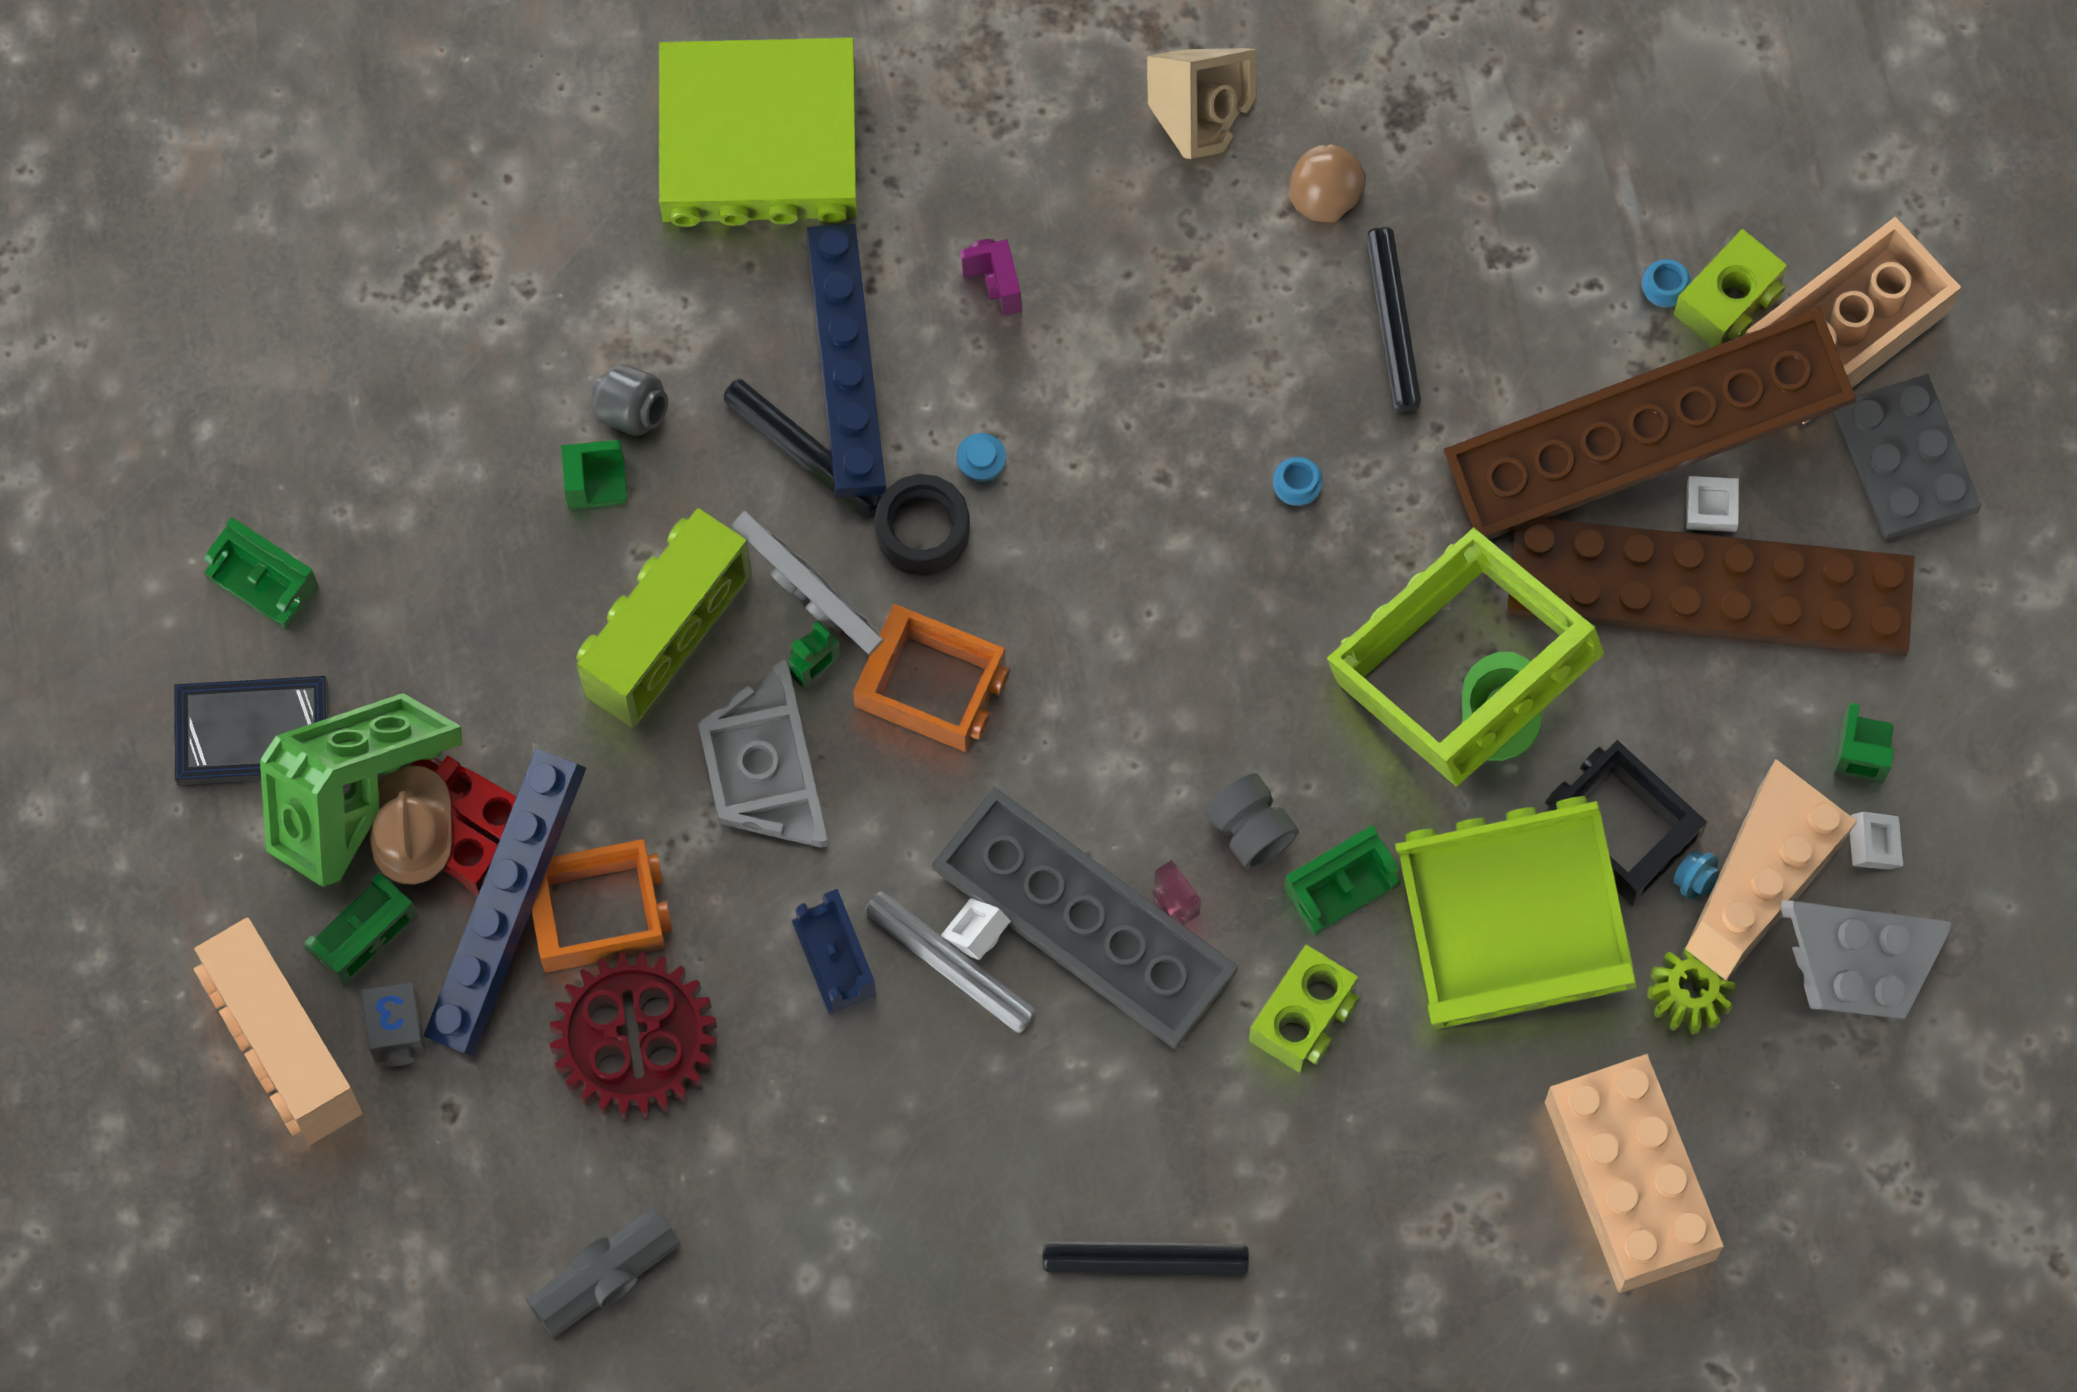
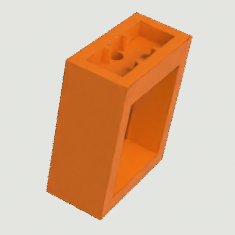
(905, 625)
(591, 864)

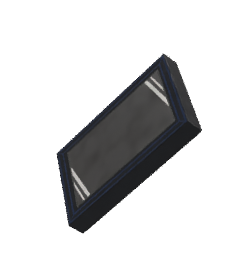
(230, 724)

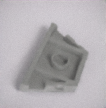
(805, 582)
(763, 763)
(1863, 957)

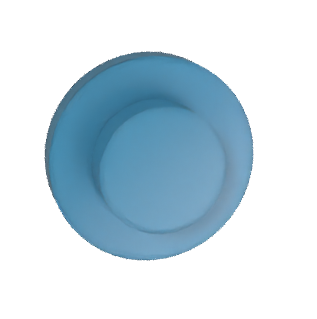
(1665, 282)
(981, 457)
(1297, 481)
(1697, 874)

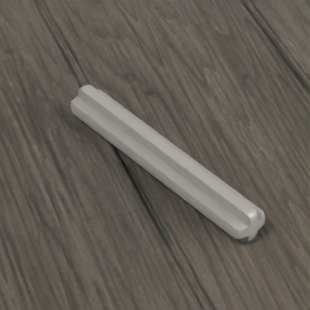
(950, 962)

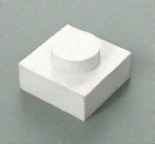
(1712, 504)
(1876, 841)
(976, 928)

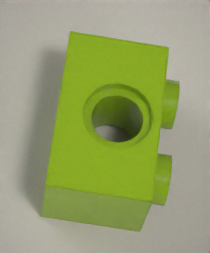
(1739, 265)

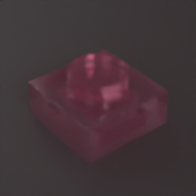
(1175, 893)

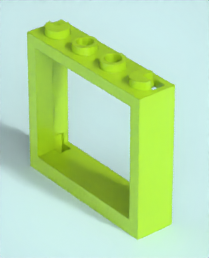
(1509, 707)

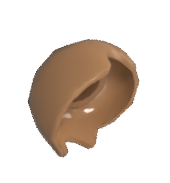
(1326, 183)

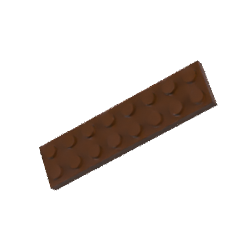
(1650, 424)
(1721, 585)

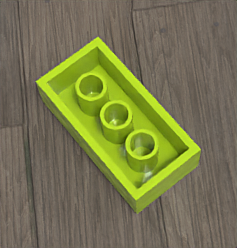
(663, 617)

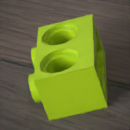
(1294, 1004)

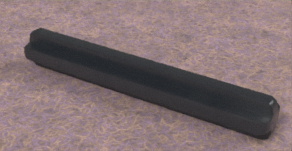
(1393, 319)
(790, 438)
(1145, 1258)

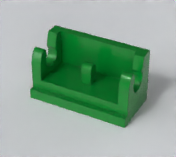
(259, 573)
(1342, 880)
(362, 930)

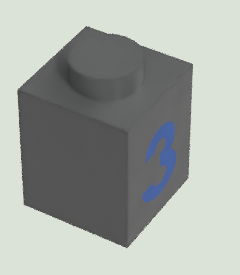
(394, 1024)

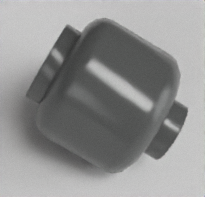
(629, 400)

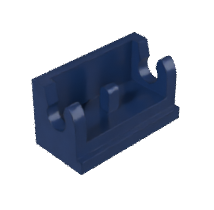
(834, 953)

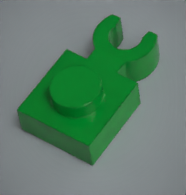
(813, 655)

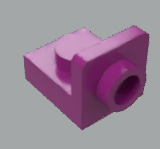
(997, 265)

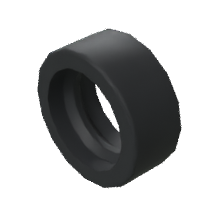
(914, 488)

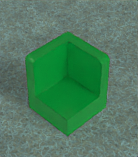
(594, 474)
(1864, 747)

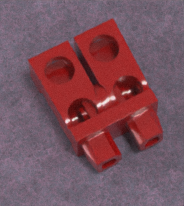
(477, 820)

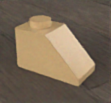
(1200, 95)

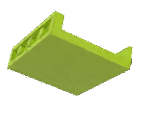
(757, 131)
(1516, 913)

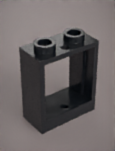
(1686, 822)

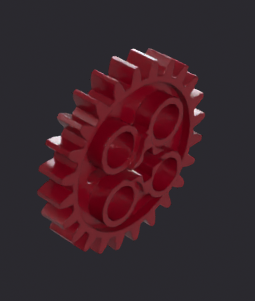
(588, 1042)

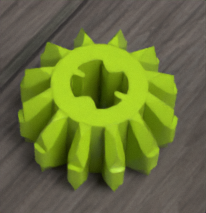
(1678, 1001)

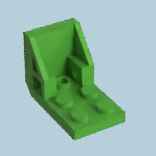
(305, 771)

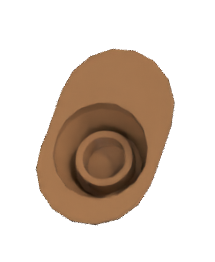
(413, 825)

